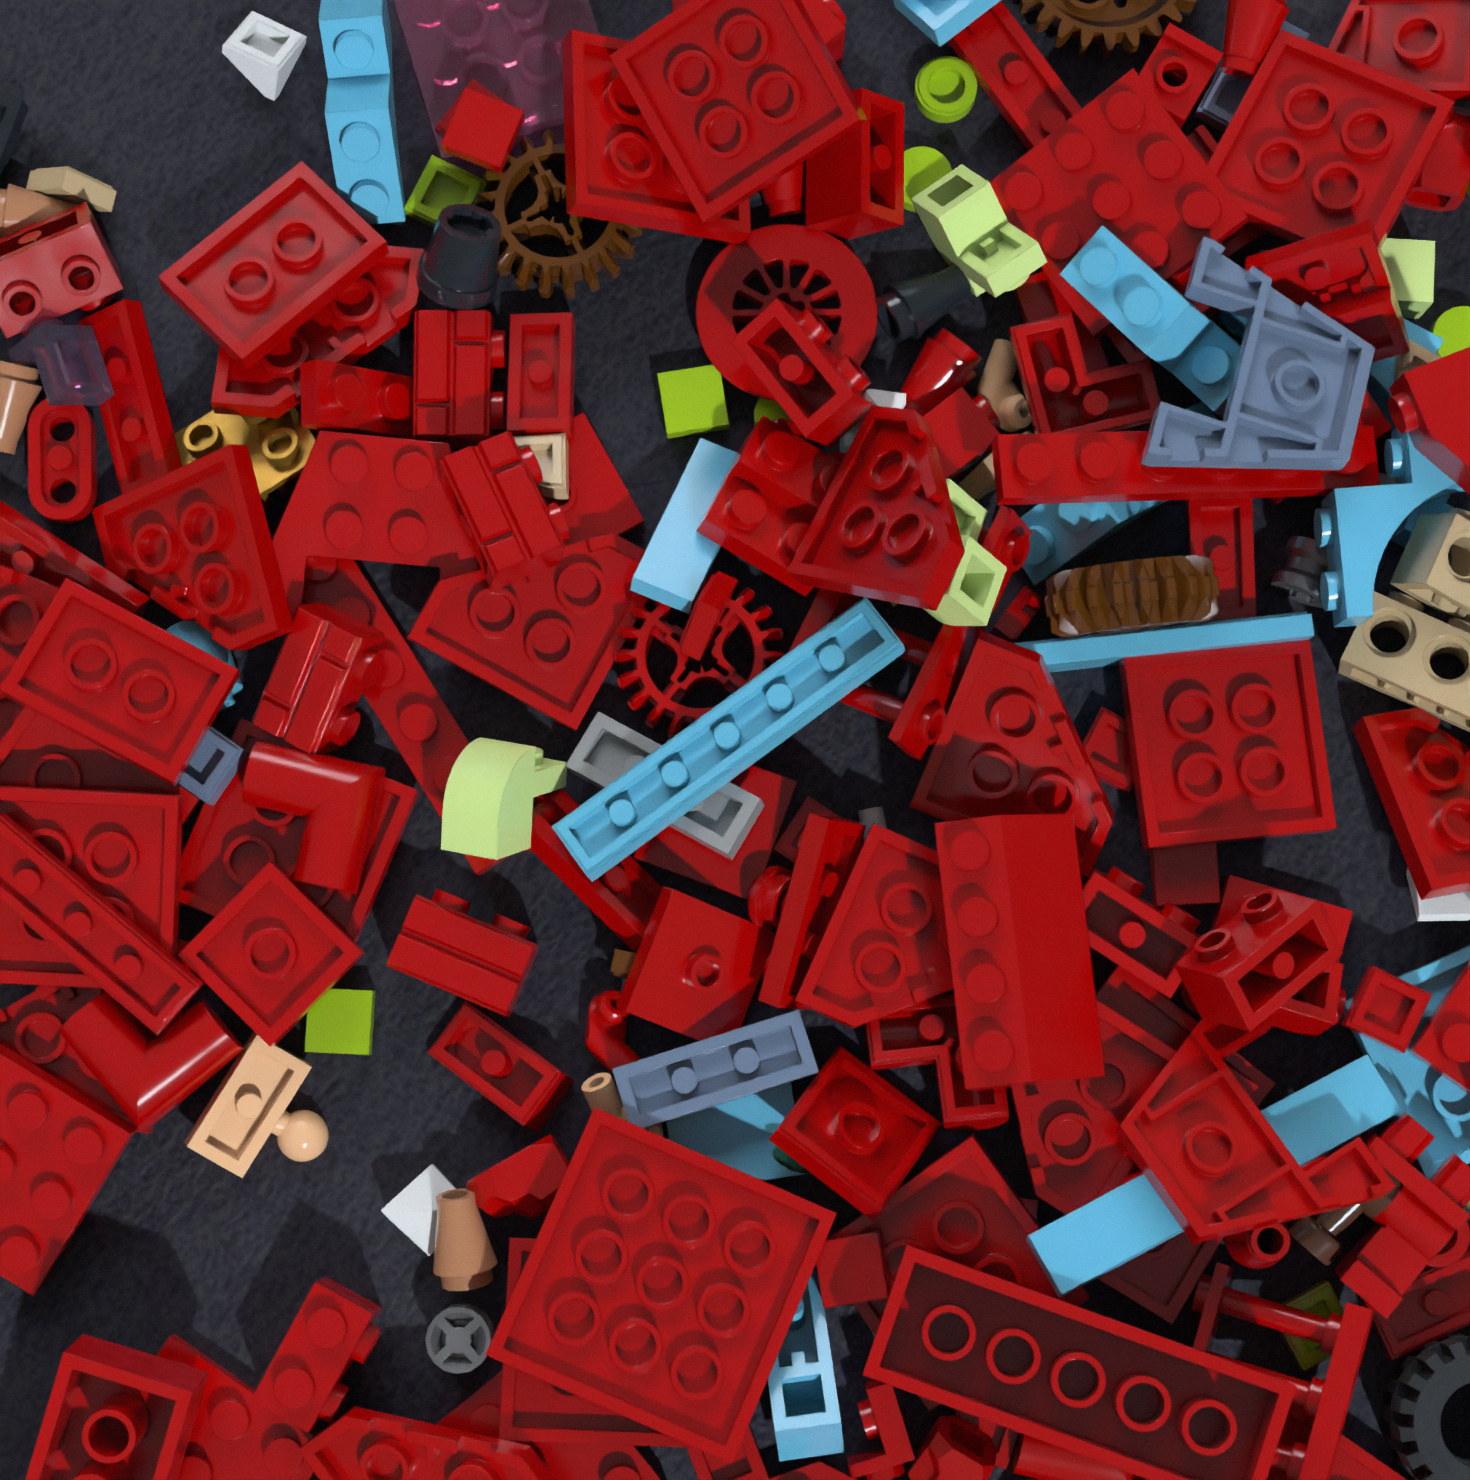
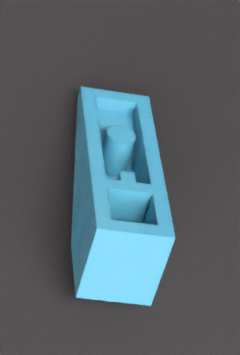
(804, 1384)

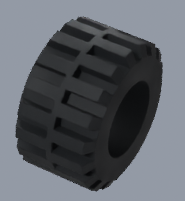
(1418, 1407)

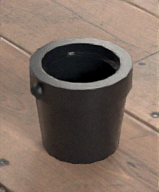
(461, 258)

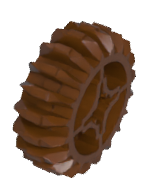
(538, 227)
(1132, 595)

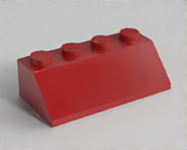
(1019, 950)

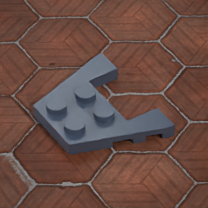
(1292, 386)

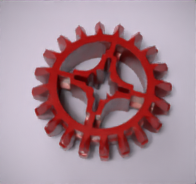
(725, 677)

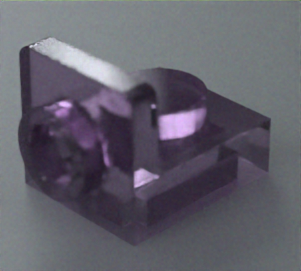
(66, 362)

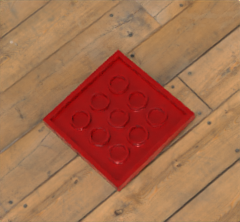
(662, 1285)

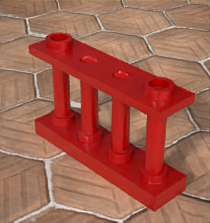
(923, 715)
(1322, 1400)

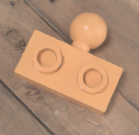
(253, 1106)

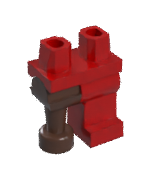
(1408, 1222)

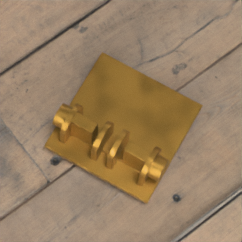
(275, 445)

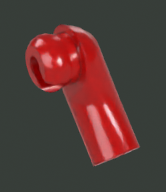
(607, 1031)

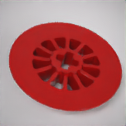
(785, 248)

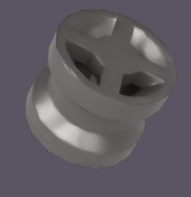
(1302, 571)
(451, 1346)

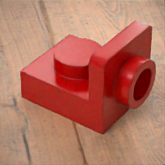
(882, 1419)

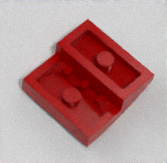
(1344, 279)

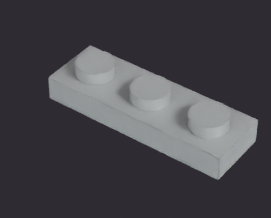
(716, 822)

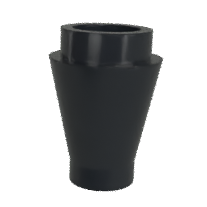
(920, 302)

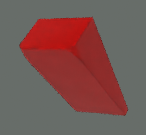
(501, 1067)

